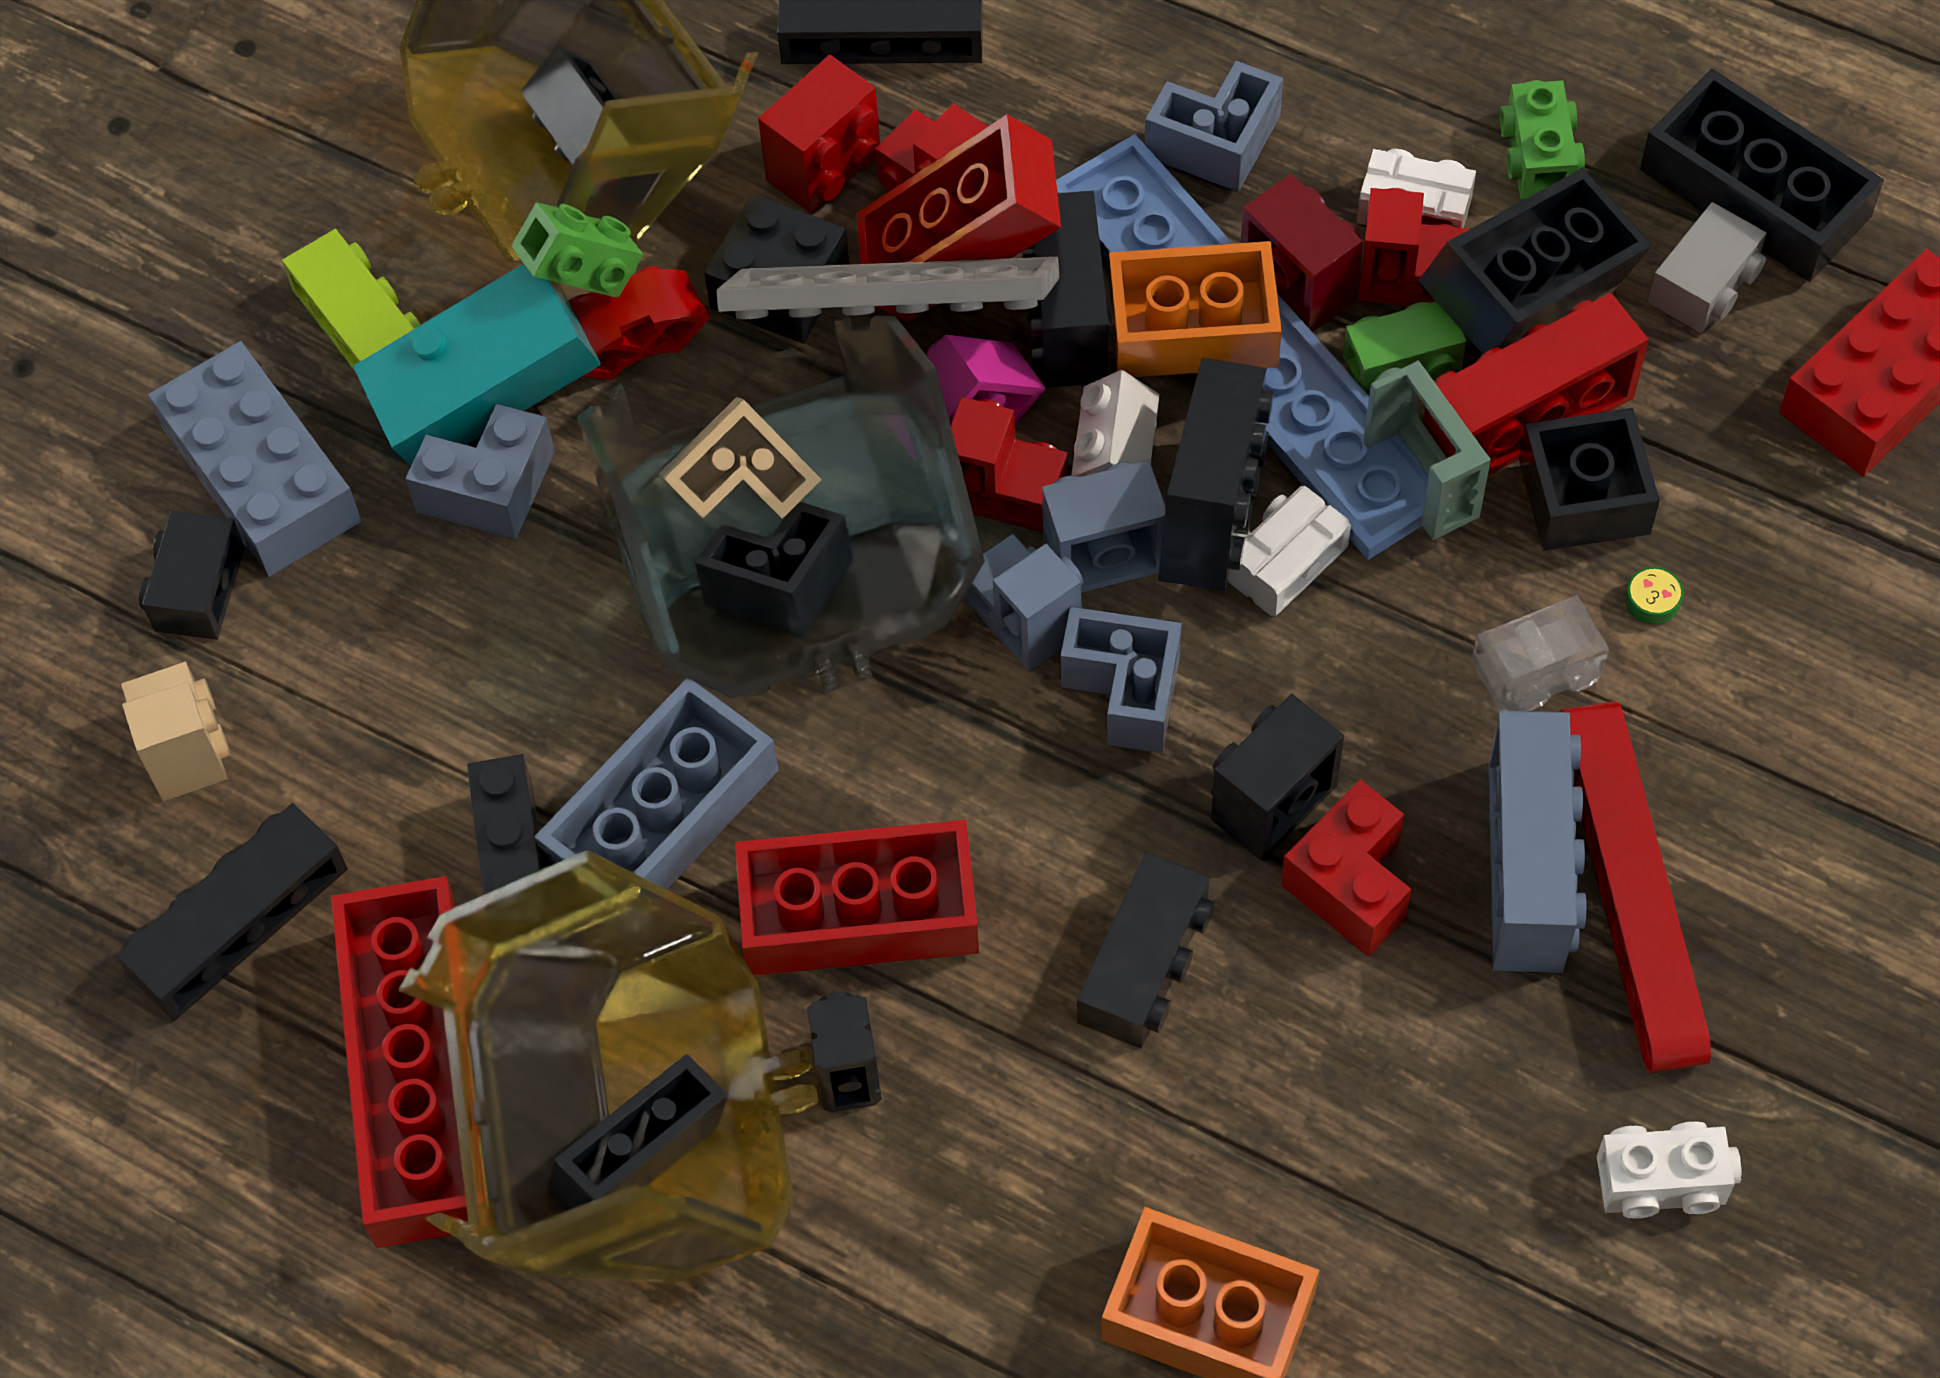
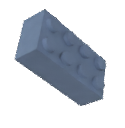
(255, 458)
(665, 789)
(1534, 842)

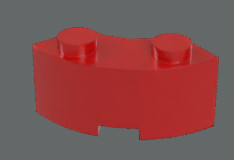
(650, 317)

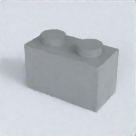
(1708, 268)

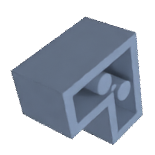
(1218, 134)
(485, 484)
(1026, 598)
(1130, 661)

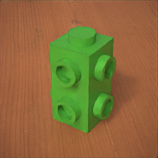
(1540, 135)
(577, 249)
(1402, 338)

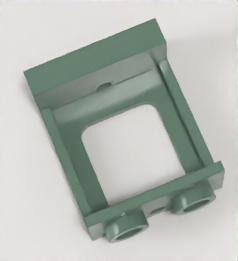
(1454, 483)

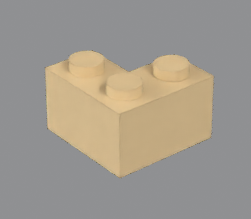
(734, 450)
(175, 730)

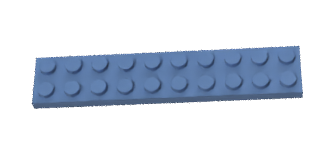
(1316, 403)

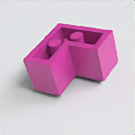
(984, 371)

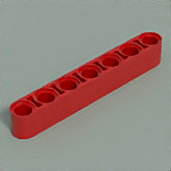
(1637, 894)

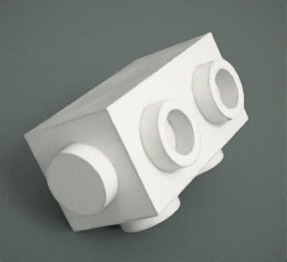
(1114, 424)
(1667, 1169)

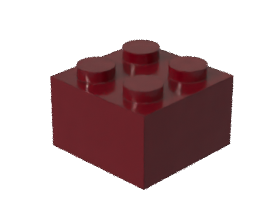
(1311, 249)

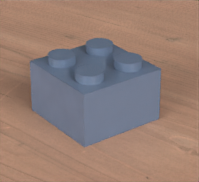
(1106, 523)

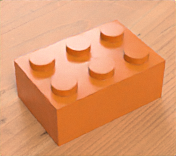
(1192, 306)
(1207, 1301)

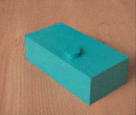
(492, 348)

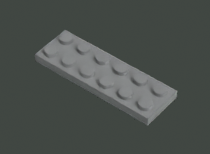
(906, 285)

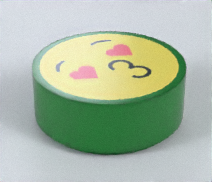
(1654, 595)

